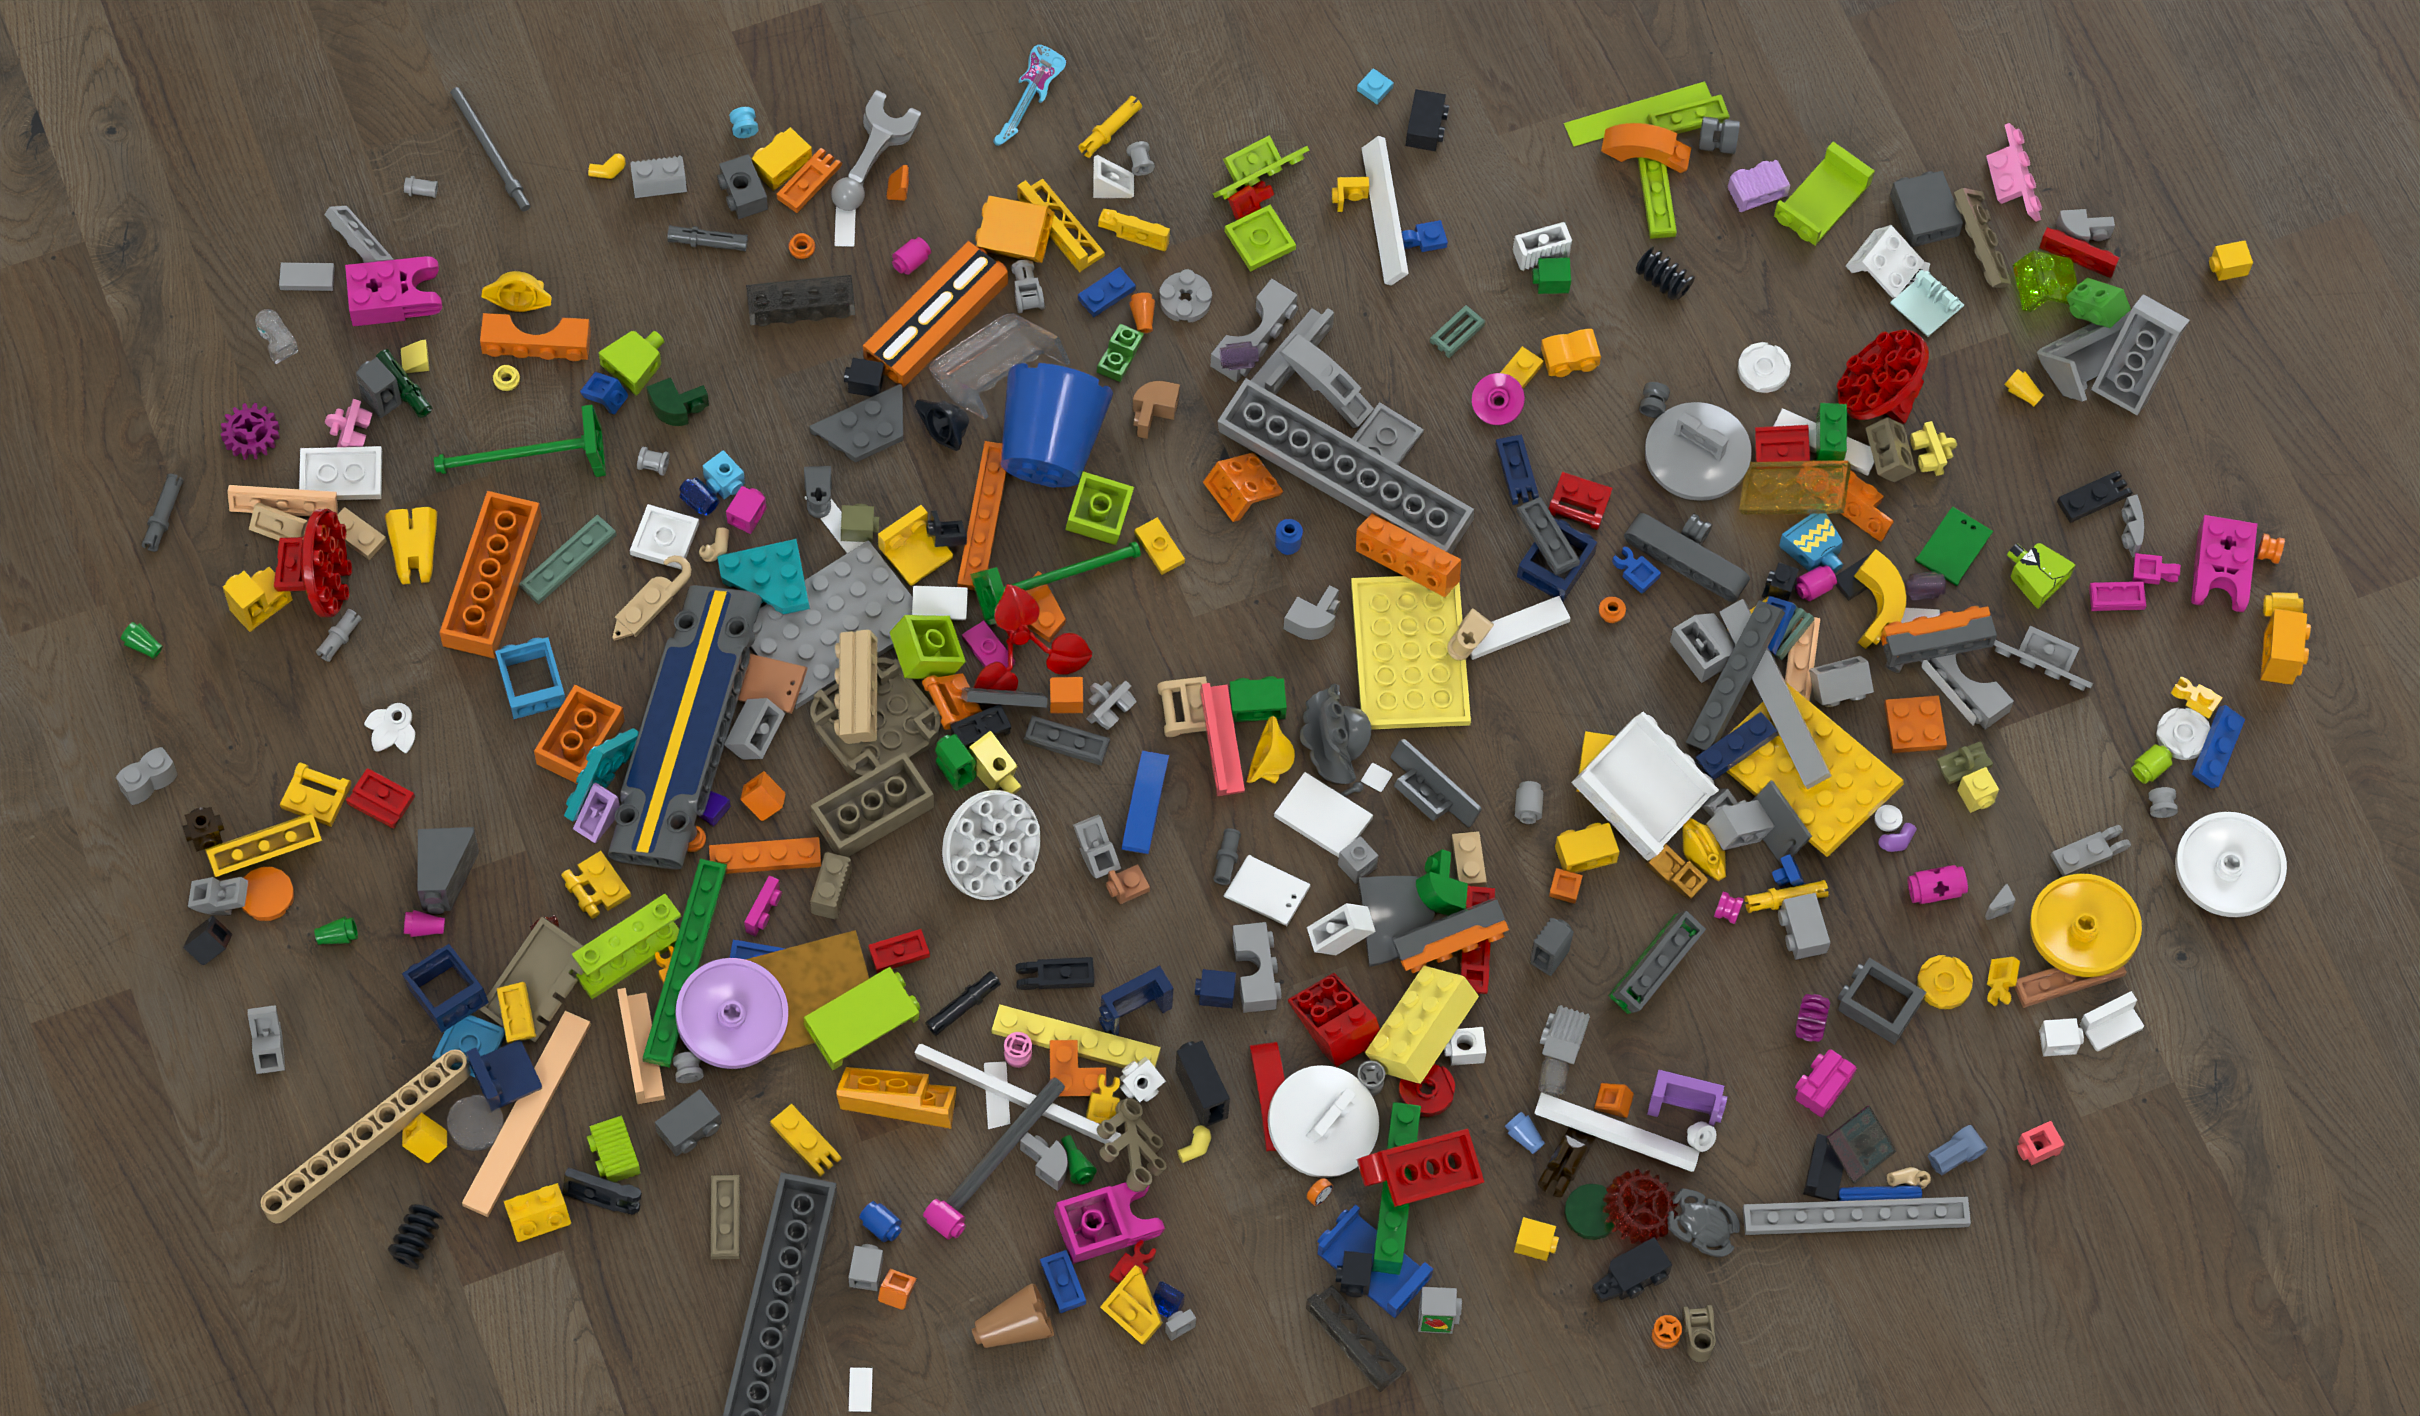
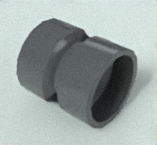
(1728, 135)

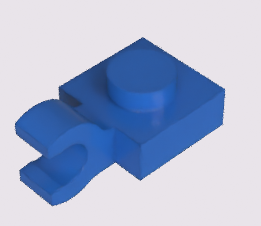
(1426, 235)

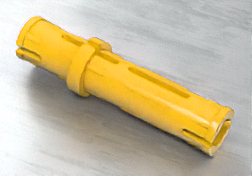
(1103, 132)
(1774, 898)

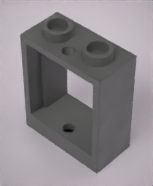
(1869, 1019)

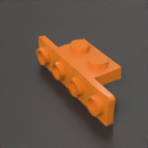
(1862, 509)

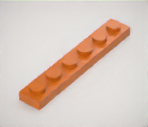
(983, 514)

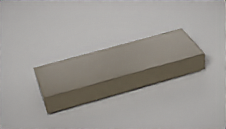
(725, 1217)

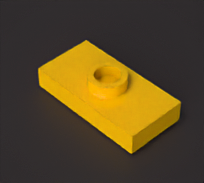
(1159, 546)
(516, 1012)

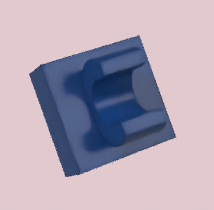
(1789, 873)

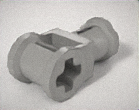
(1027, 289)

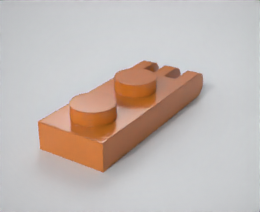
(808, 180)

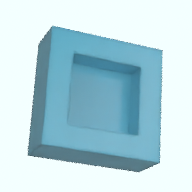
(1375, 86)

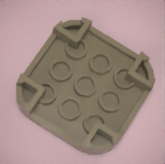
(904, 722)

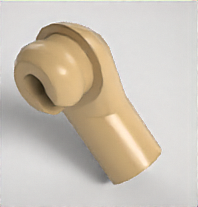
(718, 548)
(1910, 1177)

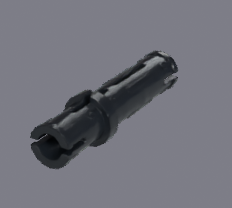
(969, 998)

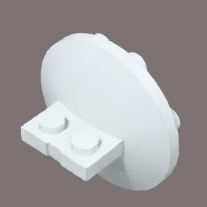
(991, 844)
(1323, 1121)

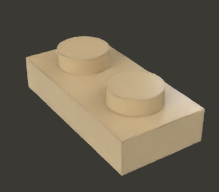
(276, 523)
(361, 535)
(1469, 858)

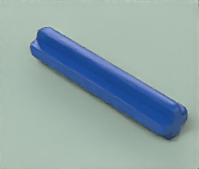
(1879, 1193)

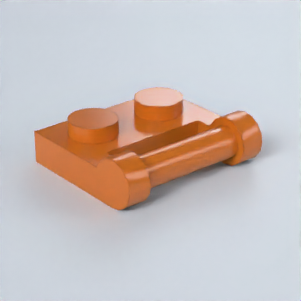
(950, 704)

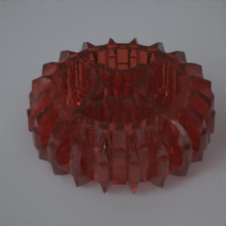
(1653, 1225)

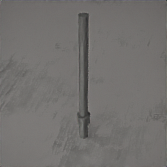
(512, 185)

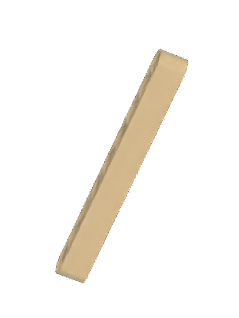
(362, 1149)

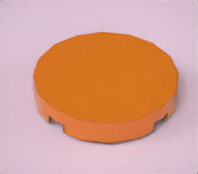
(268, 893)

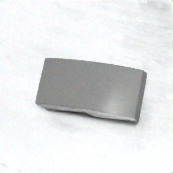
(2134, 530)

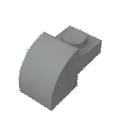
(2078, 226)
(1096, 847)
(217, 896)
(1050, 1161)

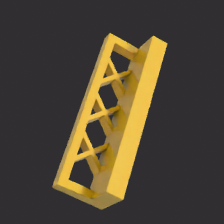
(1059, 234)

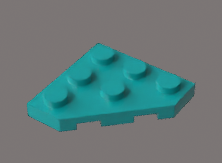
(770, 572)
(601, 763)

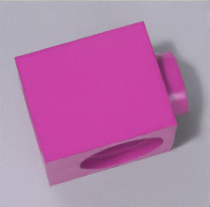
(746, 509)

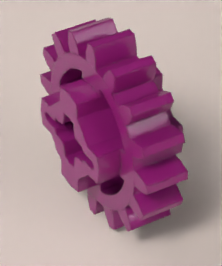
(263, 427)

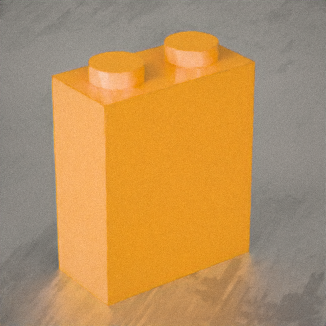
(1014, 229)

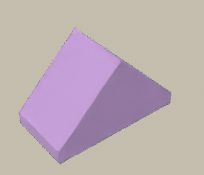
(597, 813)

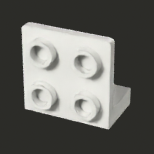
(1887, 259)

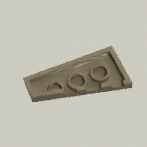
(1976, 226)

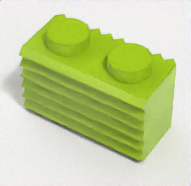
(614, 1150)

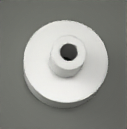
(1701, 1136)

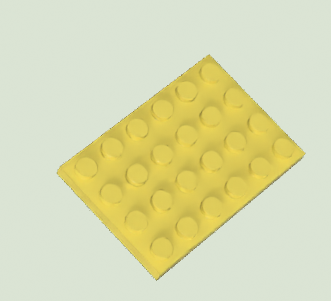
(1404, 656)

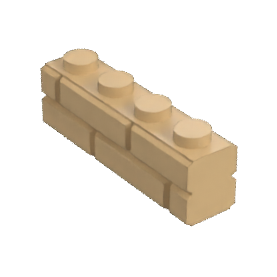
(856, 686)

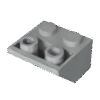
(1703, 644)

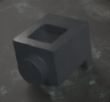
(1780, 582)

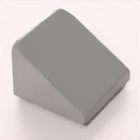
(1720, 798)
(2001, 904)

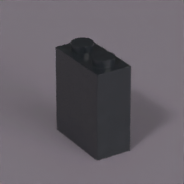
(1202, 1083)

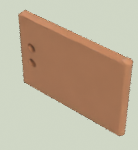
(773, 681)

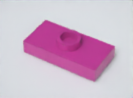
(2117, 596)
(985, 645)

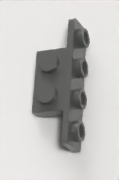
(1430, 788)

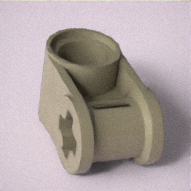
(1699, 1326)

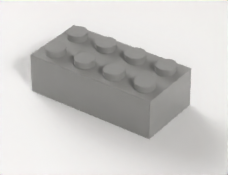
(2140, 354)

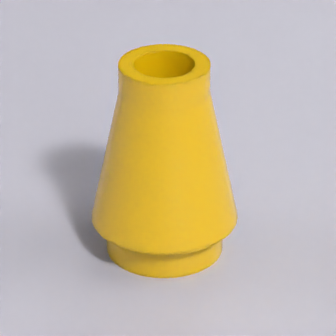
(2024, 388)

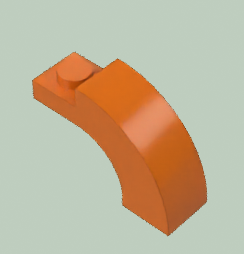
(1646, 141)

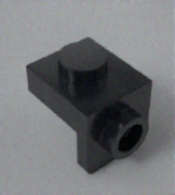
(945, 533)

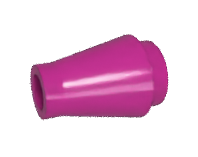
(422, 924)

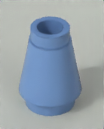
(1524, 1132)

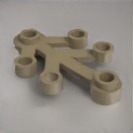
(1129, 1113)

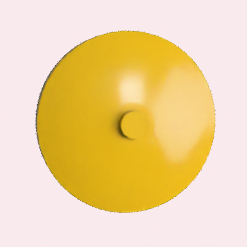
(2085, 925)

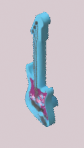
(1043, 66)

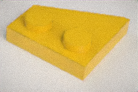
(1134, 1306)

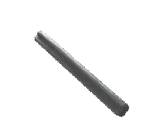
(1006, 1144)

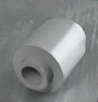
(1529, 802)

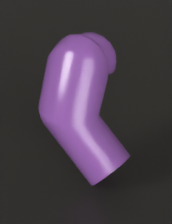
(1899, 841)

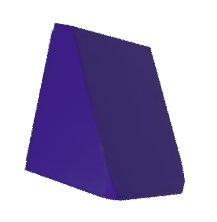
(715, 809)

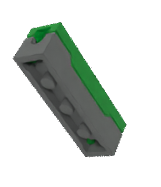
(1657, 962)

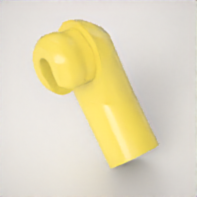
(1199, 1144)

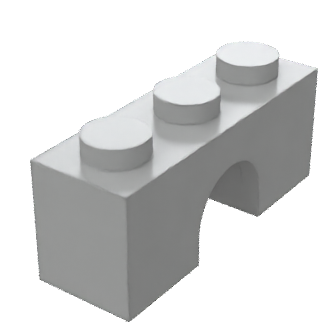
(1253, 944)

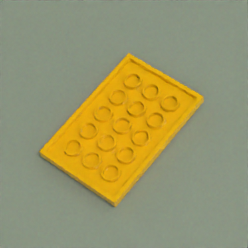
(1835, 805)

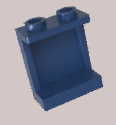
(1133, 995)

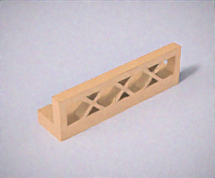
(637, 1028)

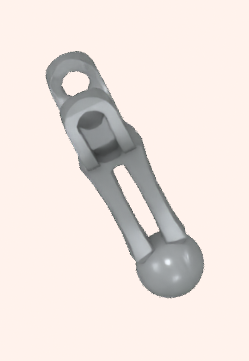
(883, 132)

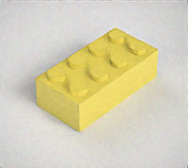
(1422, 1024)

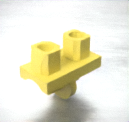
(1937, 447)

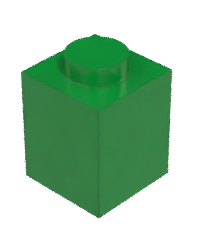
(1552, 275)

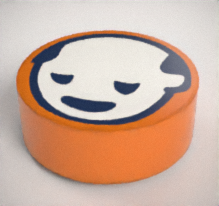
(1319, 1191)

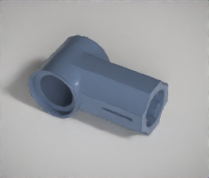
(1963, 1146)

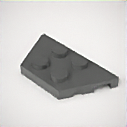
(865, 426)

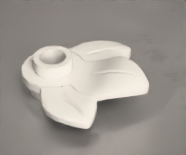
(389, 731)

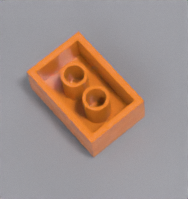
(578, 726)

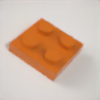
(1915, 724)

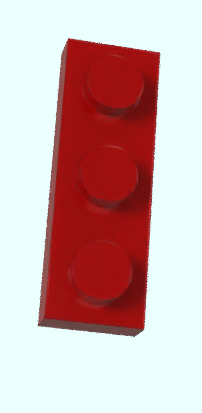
(2079, 252)

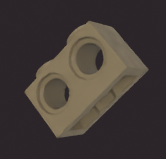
(1890, 449)

